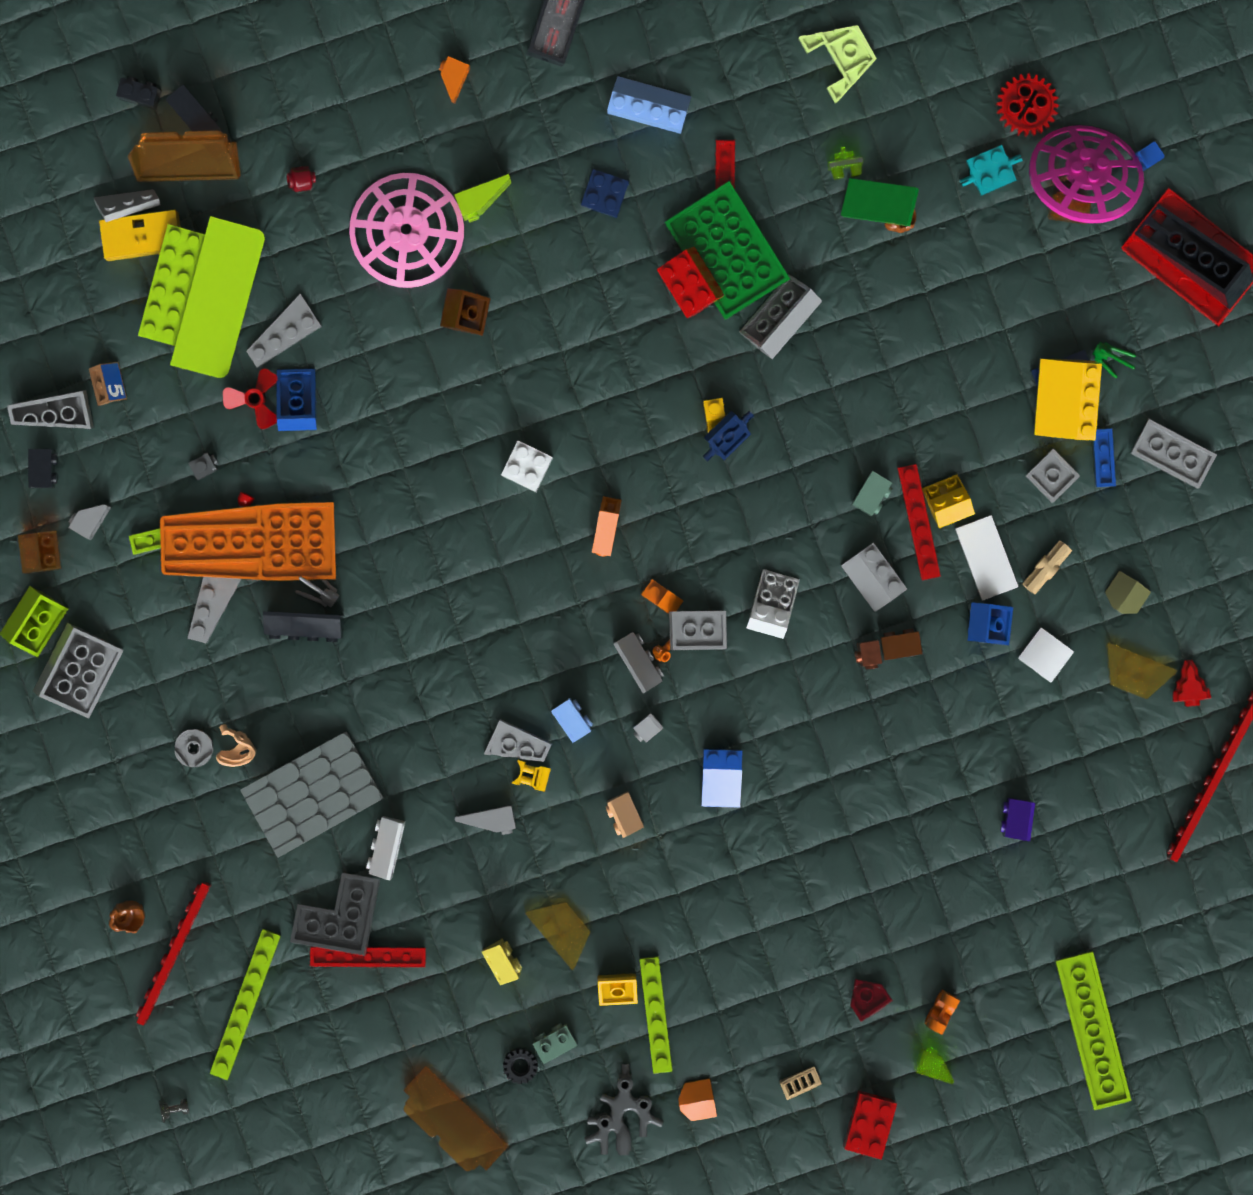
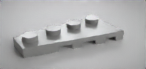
(211, 604)

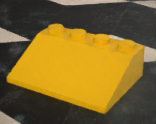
(1067, 399)

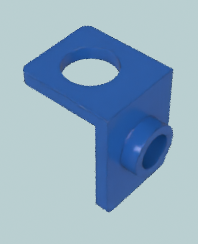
(1149, 155)

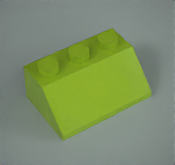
(33, 621)

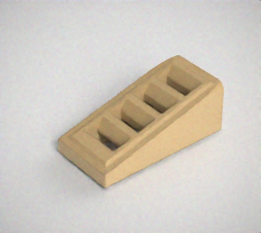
(796, 1092)

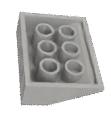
(77, 670)

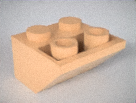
(625, 815)

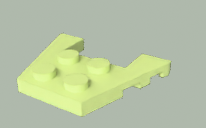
(849, 53)

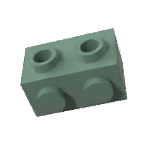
(872, 493)
(554, 1043)

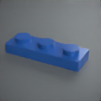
(1104, 458)

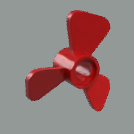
(264, 416)

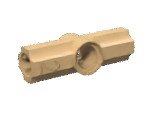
(1047, 567)

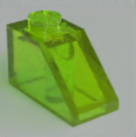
(933, 1065)

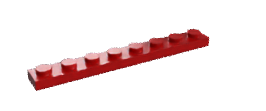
(169, 959)

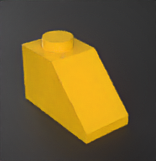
(713, 412)

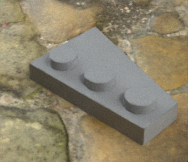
(124, 204)
(516, 742)

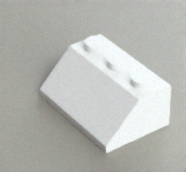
(386, 847)

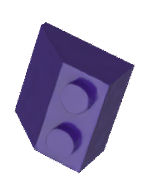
(1018, 819)

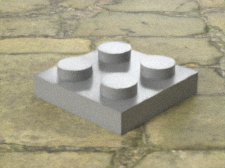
(1052, 476)

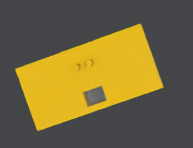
(136, 234)

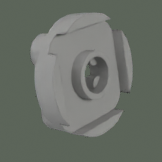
(183, 746)

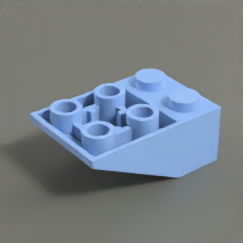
(571, 719)

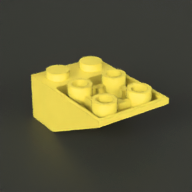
(501, 962)

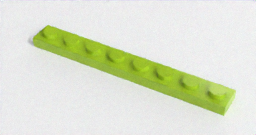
(245, 1004)

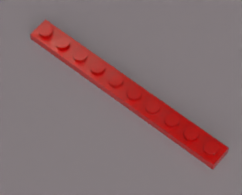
(1212, 781)

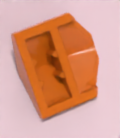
(697, 1100)

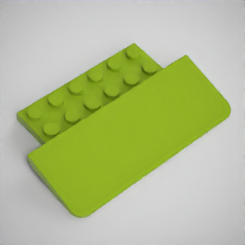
(202, 293)

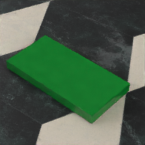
(879, 202)

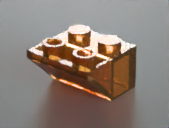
(39, 552)

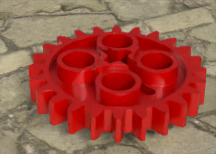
(1041, 113)

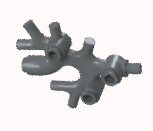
(619, 1105)

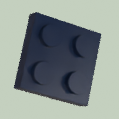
(604, 193)

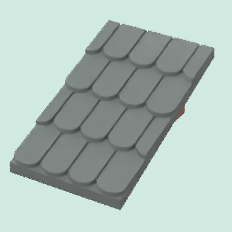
(312, 794)

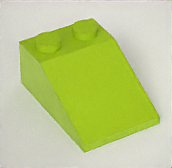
(478, 199)

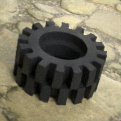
(520, 1054)

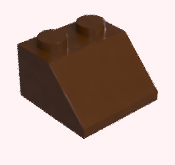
(465, 311)

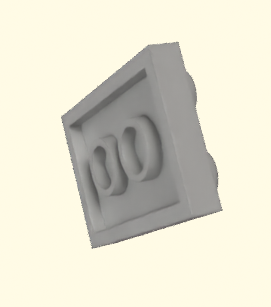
(698, 630)

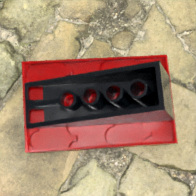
(1192, 257)

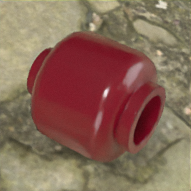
(301, 178)

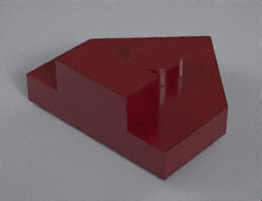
(868, 999)

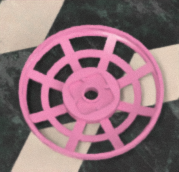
(407, 242)

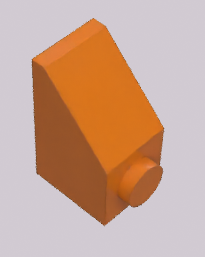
(453, 75)

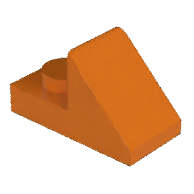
(662, 597)

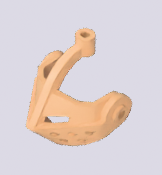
(234, 757)

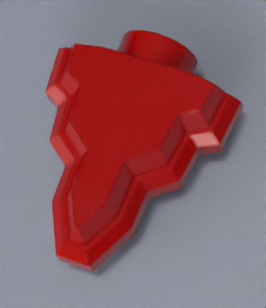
(1190, 686)

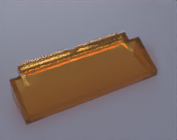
(185, 157)
(446, 1115)

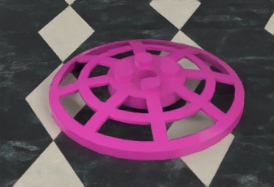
(1085, 179)

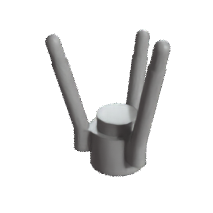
(329, 596)

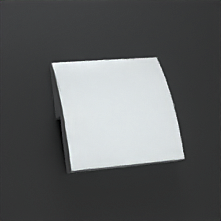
(1046, 655)

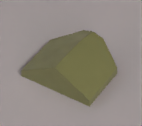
(1126, 594)

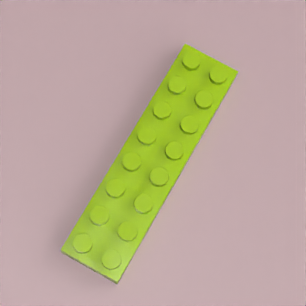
(1093, 1030)

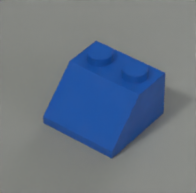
(990, 623)

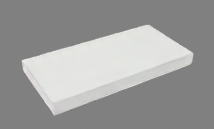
(986, 557)

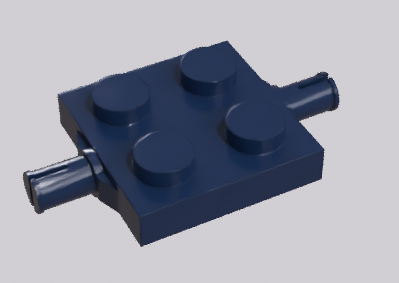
(727, 435)

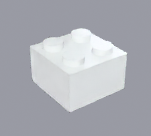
(527, 466)

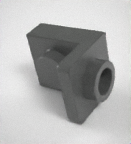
(204, 465)

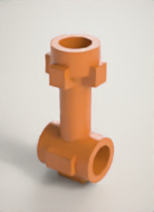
(662, 653)

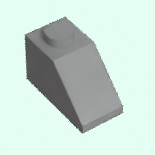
(88, 520)
(647, 728)

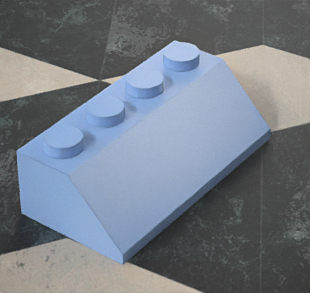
(648, 104)

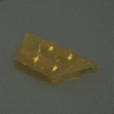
(1136, 673)
(562, 930)

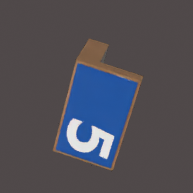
(107, 383)

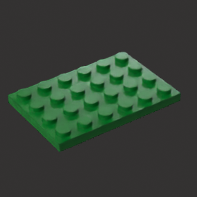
(730, 248)

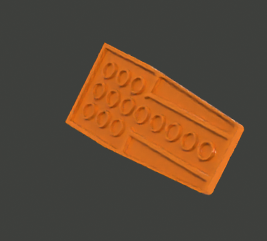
(252, 543)

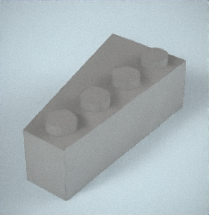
(63, 410)

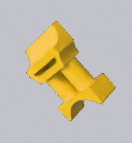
(539, 779)

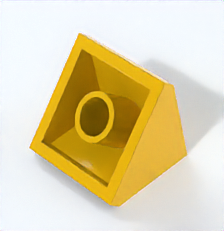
(617, 989)

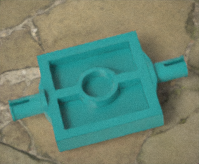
(991, 170)

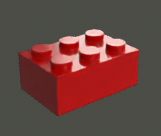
(690, 282)
(870, 1124)

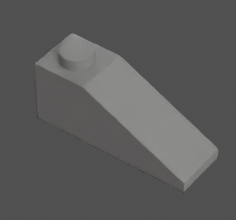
(495, 819)

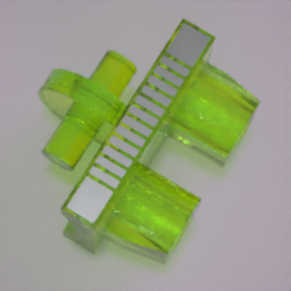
(837, 166)

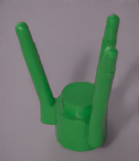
(1104, 351)

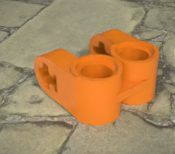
(941, 1011)

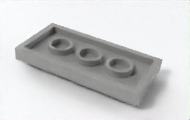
(1173, 454)

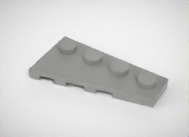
(289, 328)

